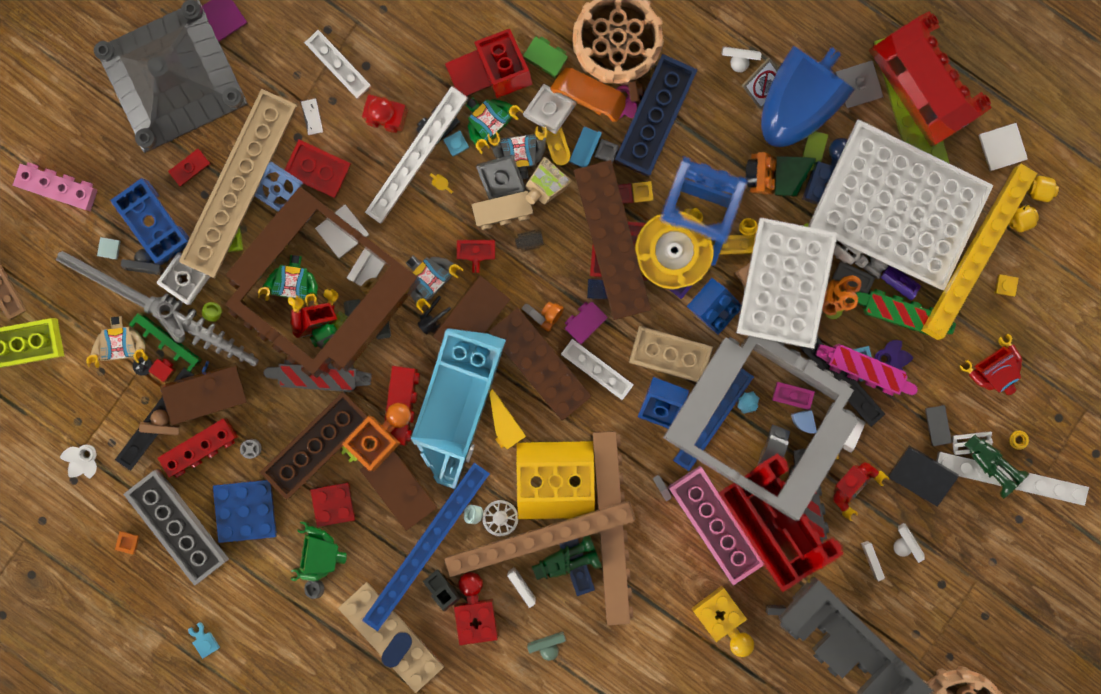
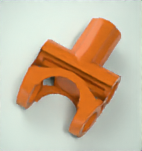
(835, 299)

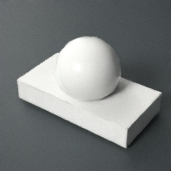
(740, 57)
(907, 544)

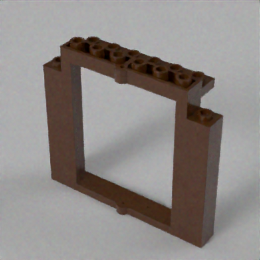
(362, 323)

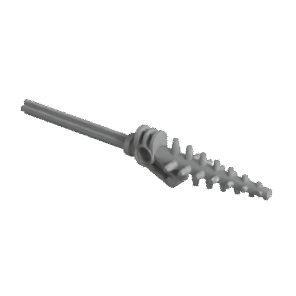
(174, 322)

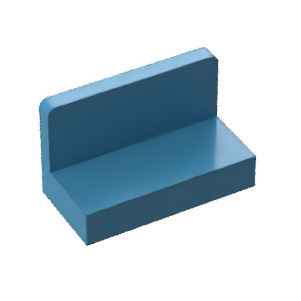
(585, 147)

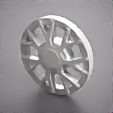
(500, 518)

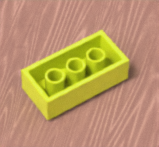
(30, 342)

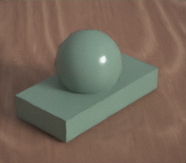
(547, 646)

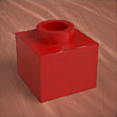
(162, 369)

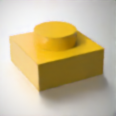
(642, 192)
(1006, 285)

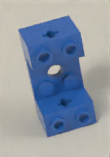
(161, 239)

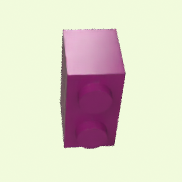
(585, 322)

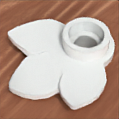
(78, 462)

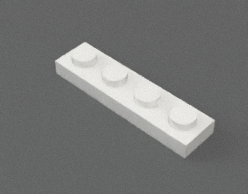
(337, 64)
(597, 369)

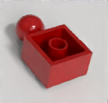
(384, 113)
(471, 585)

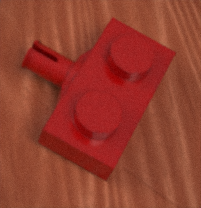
(476, 251)

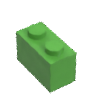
(545, 56)

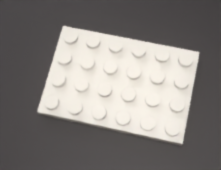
(786, 283)

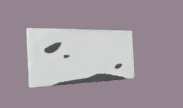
(312, 116)

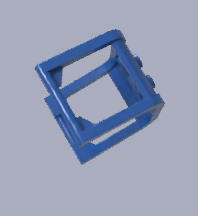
(719, 182)

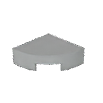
(533, 313)
(662, 488)

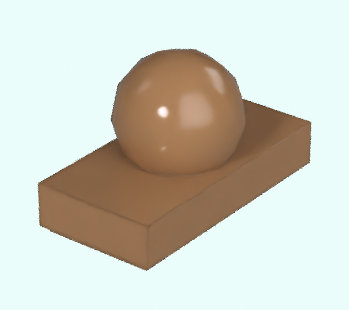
(159, 424)

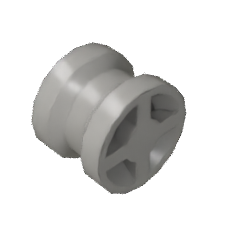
(875, 267)
(248, 451)

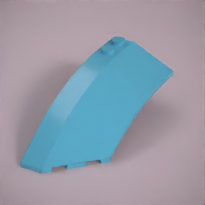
(456, 401)

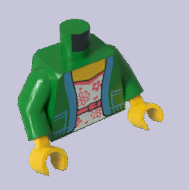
(488, 119)
(291, 281)

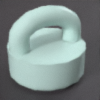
(473, 514)

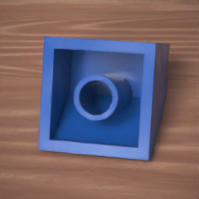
(662, 402)

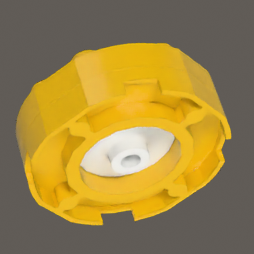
(671, 269)

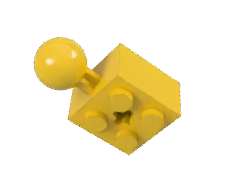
(718, 627)

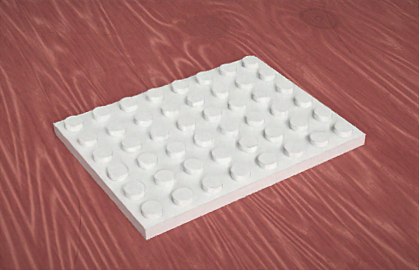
(901, 205)

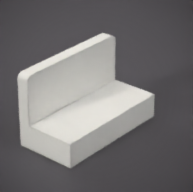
(365, 268)

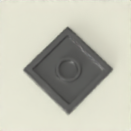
(501, 177)

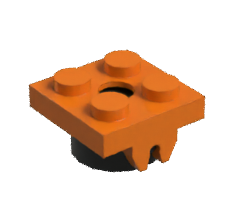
(761, 173)

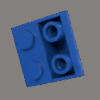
(715, 306)

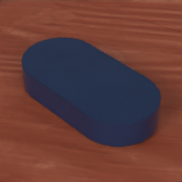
(396, 649)

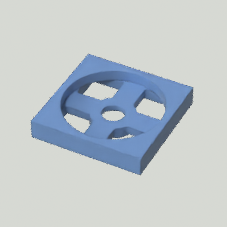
(284, 175)

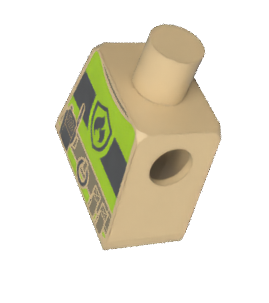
(546, 183)

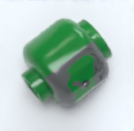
(322, 335)

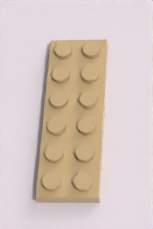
(419, 662)

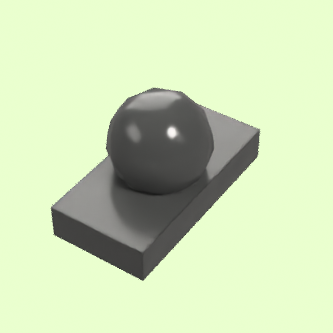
(142, 263)

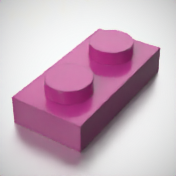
(793, 395)

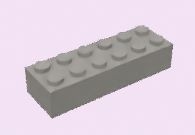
(176, 526)

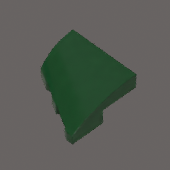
(791, 174)

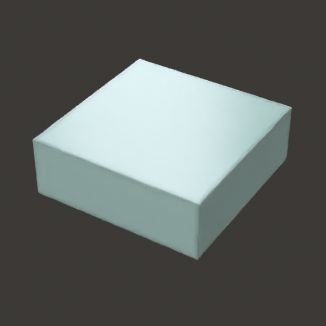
(108, 248)

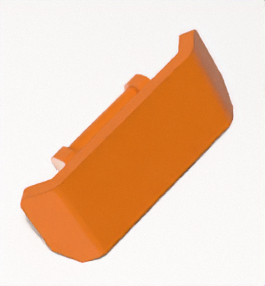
(590, 93)

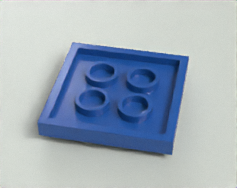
(244, 511)

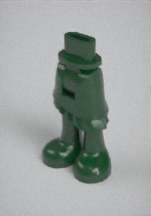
(989, 459)
(559, 563)

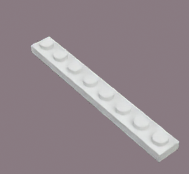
(416, 154)
(1033, 483)

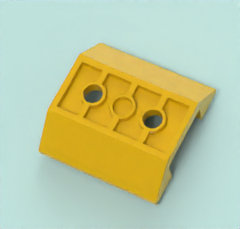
(555, 466)

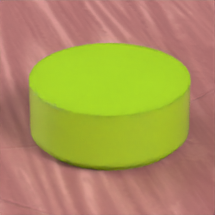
(211, 311)

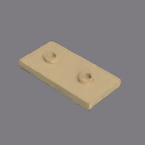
(670, 354)

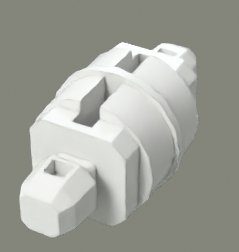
(842, 254)

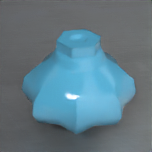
(748, 402)

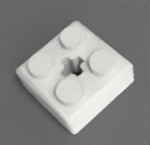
(185, 291)

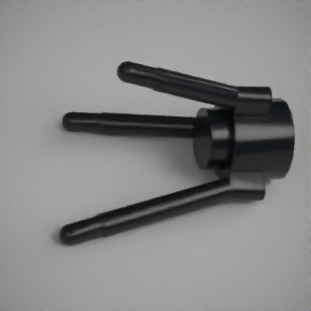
(428, 323)

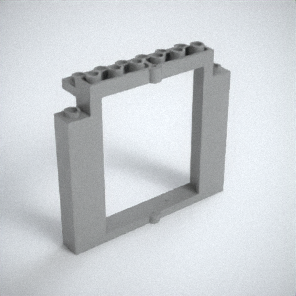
(821, 450)

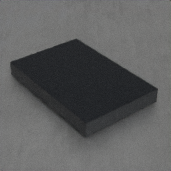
(923, 475)

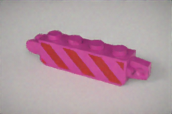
(866, 368)

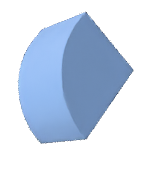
(804, 421)

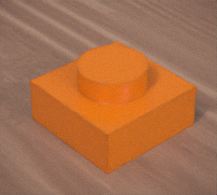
(127, 542)

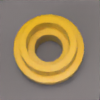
(748, 227)
(1024, 442)

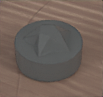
(314, 589)

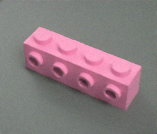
(55, 187)

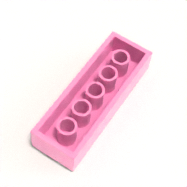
(716, 525)

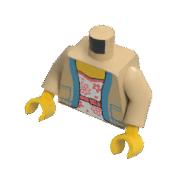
(117, 344)

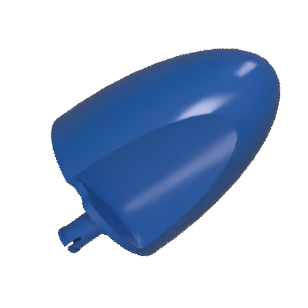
(802, 98)

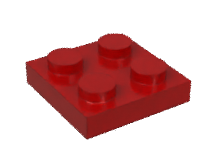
(332, 504)

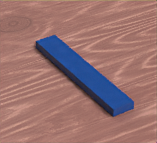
(727, 403)

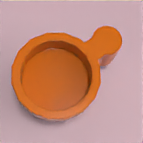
(552, 314)

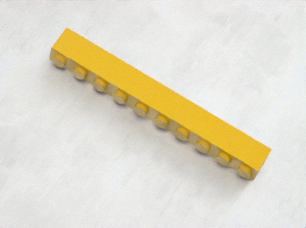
(979, 252)

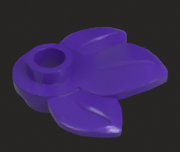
(895, 356)

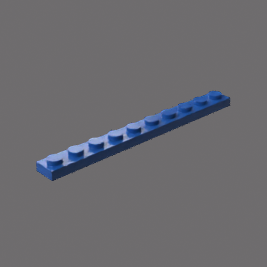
(425, 547)

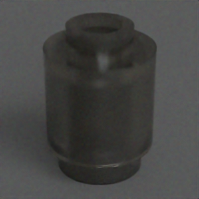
(529, 240)

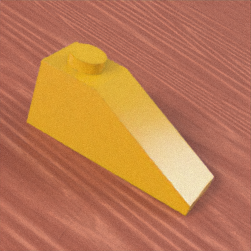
(505, 425)

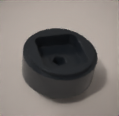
(142, 368)

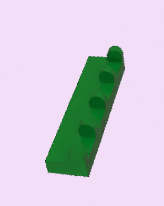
(166, 339)

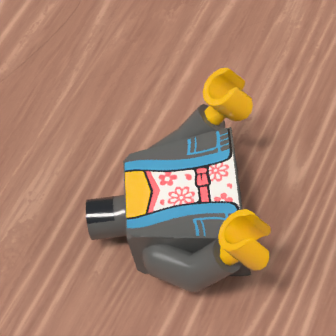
(525, 149)
(432, 275)

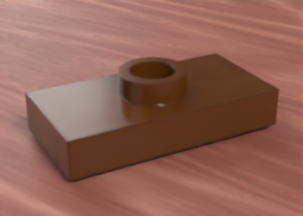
(635, 91)

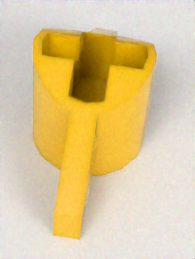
(440, 182)

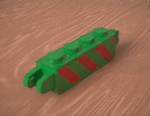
(895, 310)

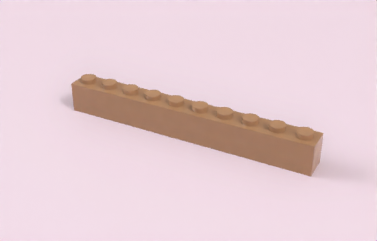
(540, 538)
(612, 540)

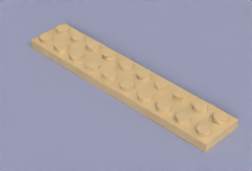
(237, 183)

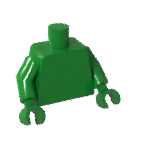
(318, 555)

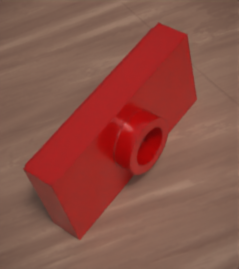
(189, 167)

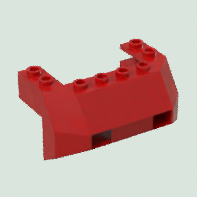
(927, 81)
(773, 530)

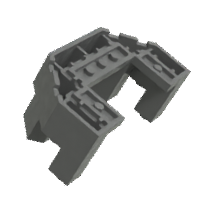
(847, 642)

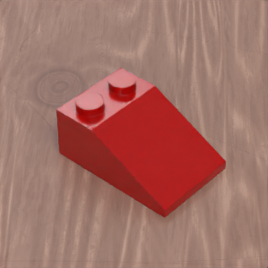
(503, 63)

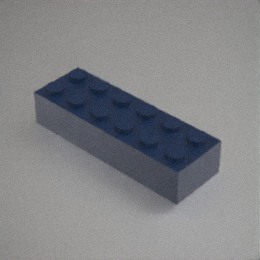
(655, 115)

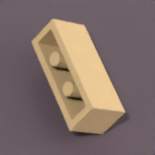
(502, 210)

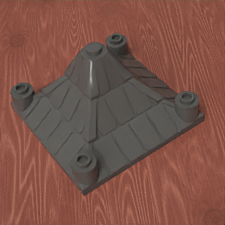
(171, 76)

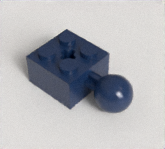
(822, 173)

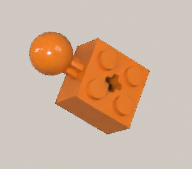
(385, 443)

